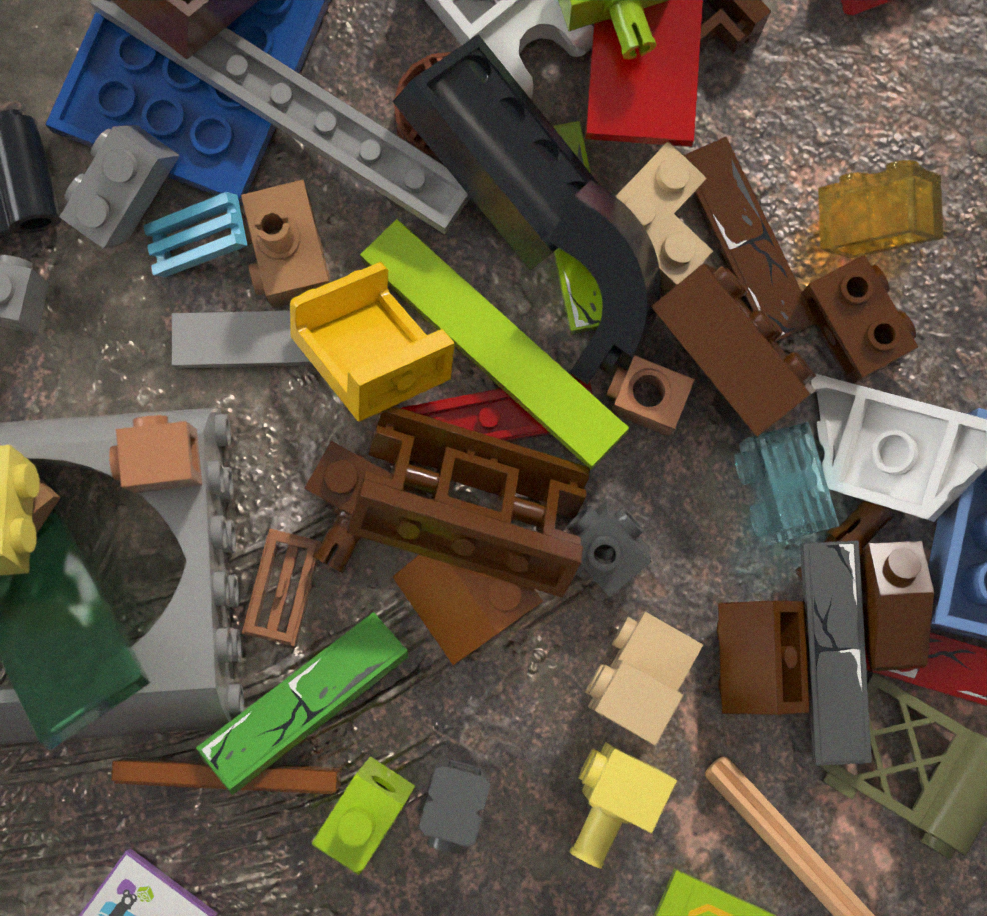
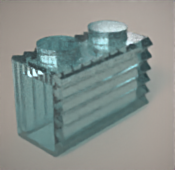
(786, 484)

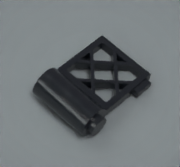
(26, 183)

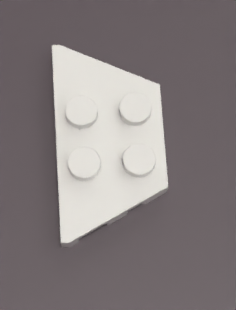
(897, 448)

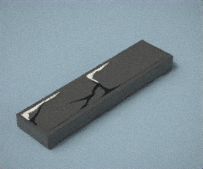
(835, 653)

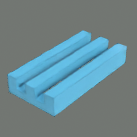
(186, 217)

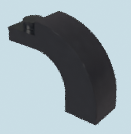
(623, 262)

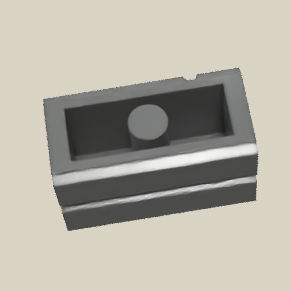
(454, 805)

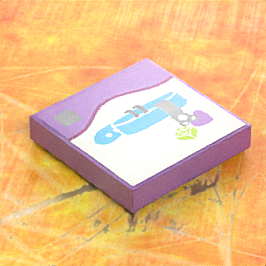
(142, 890)

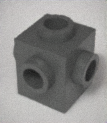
(623, 551)

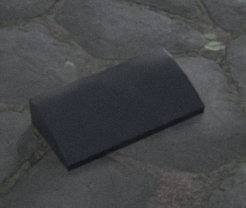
(496, 146)

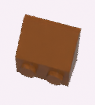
(462, 605)

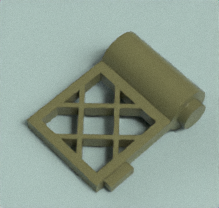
(954, 796)

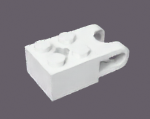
(509, 27)

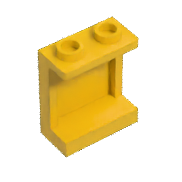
(368, 343)

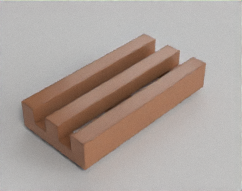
(261, 584)

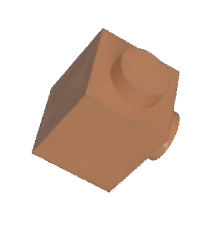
(156, 455)

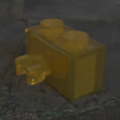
(881, 210)

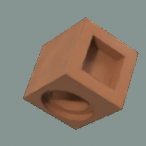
(673, 395)

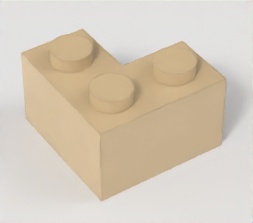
(654, 198)
(644, 676)

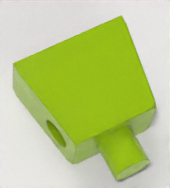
(363, 815)

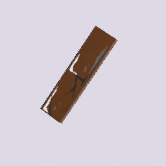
(747, 239)

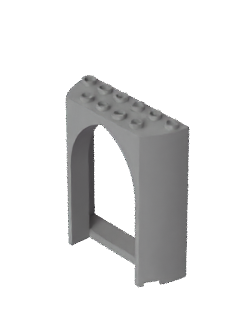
(193, 642)

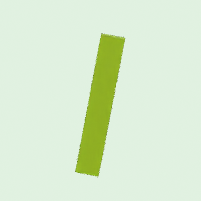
(496, 345)

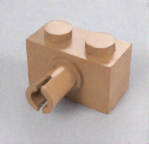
(285, 242)

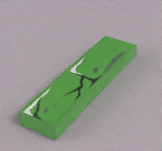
(302, 703)

